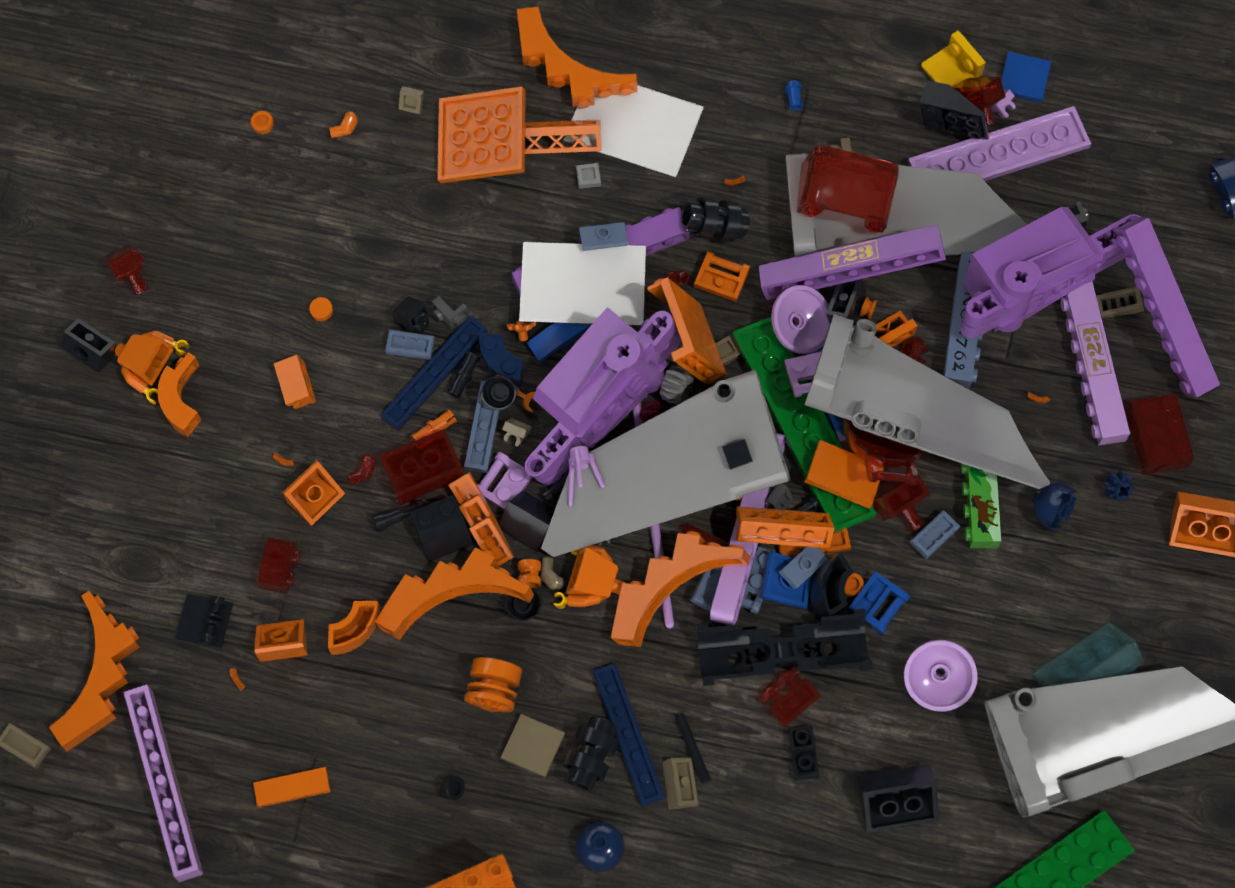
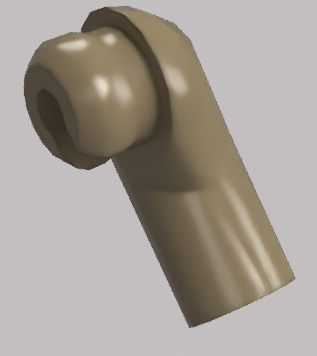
(549, 577)

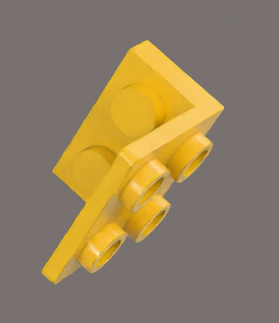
(954, 62)

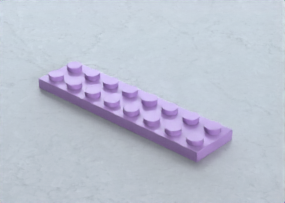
(1011, 147)

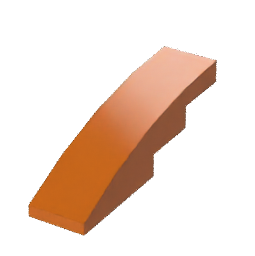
(480, 518)

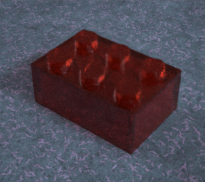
(1159, 434)
(421, 466)

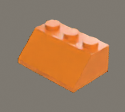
(1203, 524)

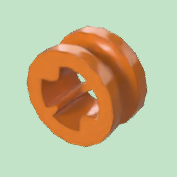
(868, 308)

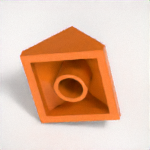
(313, 493)
(280, 640)

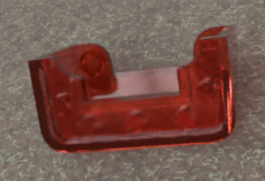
(847, 185)

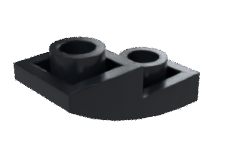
(803, 753)

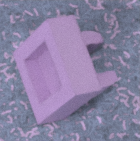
(1000, 106)

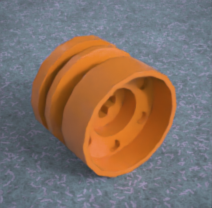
(492, 689)

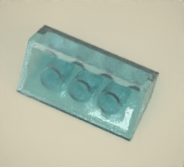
(1098, 656)

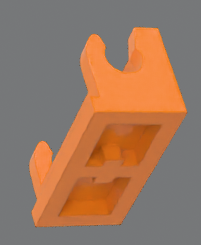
(294, 382)

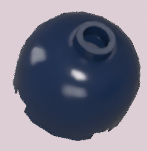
(1053, 504)
(600, 846)

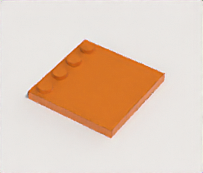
(481, 135)

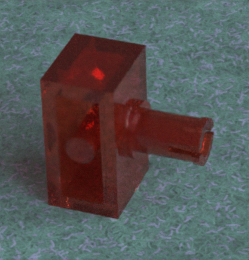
(982, 93)
(127, 264)
(902, 500)
(278, 565)

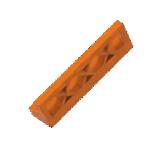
(562, 128)
(899, 334)
(784, 529)

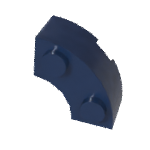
(1223, 179)
(499, 360)

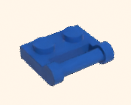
(873, 596)

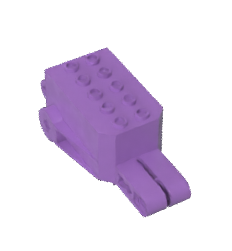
(1034, 270)
(599, 386)

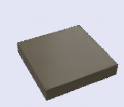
(533, 746)

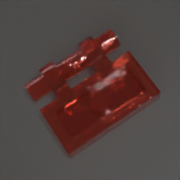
(792, 703)

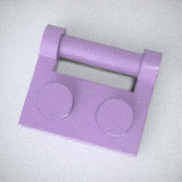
(799, 370)
(511, 484)

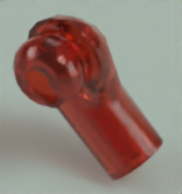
(678, 277)
(365, 470)

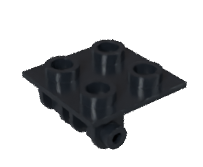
(204, 620)

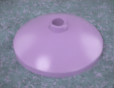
(808, 311)
(945, 690)

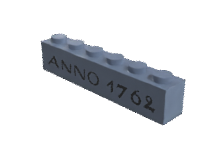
(961, 350)

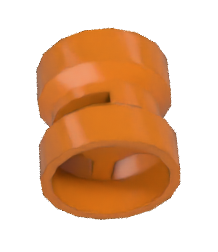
(529, 571)

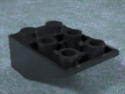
(950, 111)

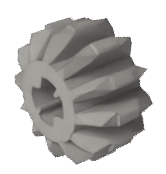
(676, 385)

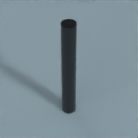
(693, 748)

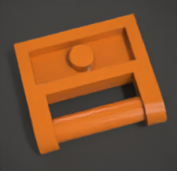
(719, 282)

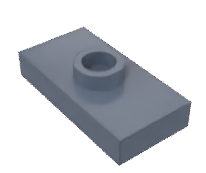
(603, 236)
(410, 344)
(934, 534)
(803, 566)
(706, 589)

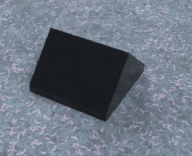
(527, 520)

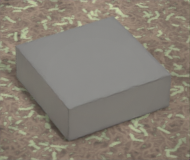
(588, 175)

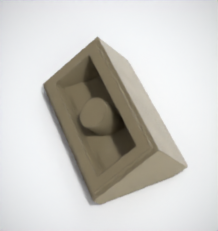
(680, 783)

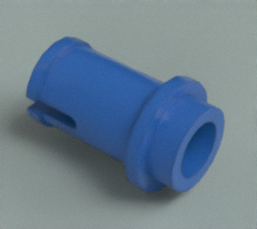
(794, 89)

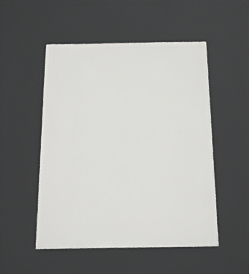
(643, 128)
(578, 285)

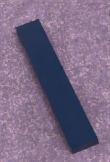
(433, 373)
(628, 735)

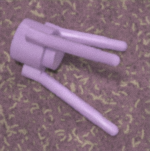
(579, 460)

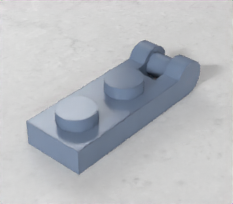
(755, 582)

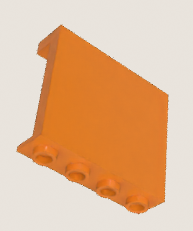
(699, 351)
(488, 874)

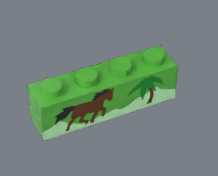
(981, 508)

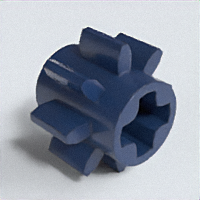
(1118, 485)

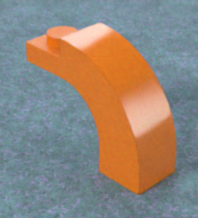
(170, 387)

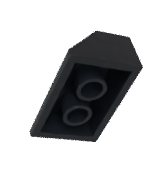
(898, 798)

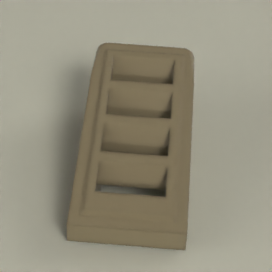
(1124, 293)

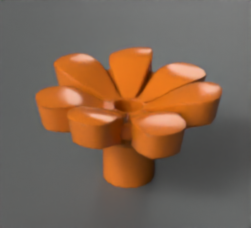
(521, 328)

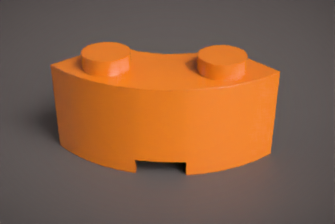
(354, 629)

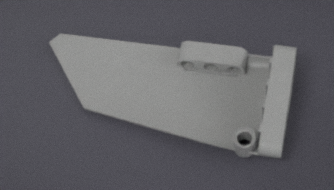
(959, 202)
(915, 405)
(671, 467)
(1103, 733)

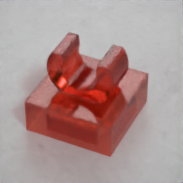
(914, 348)

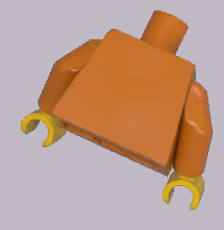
(145, 357)
(591, 578)

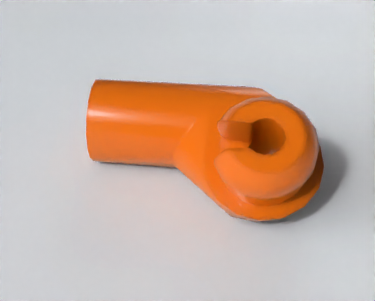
(347, 126)

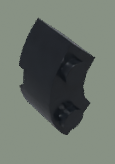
(828, 586)

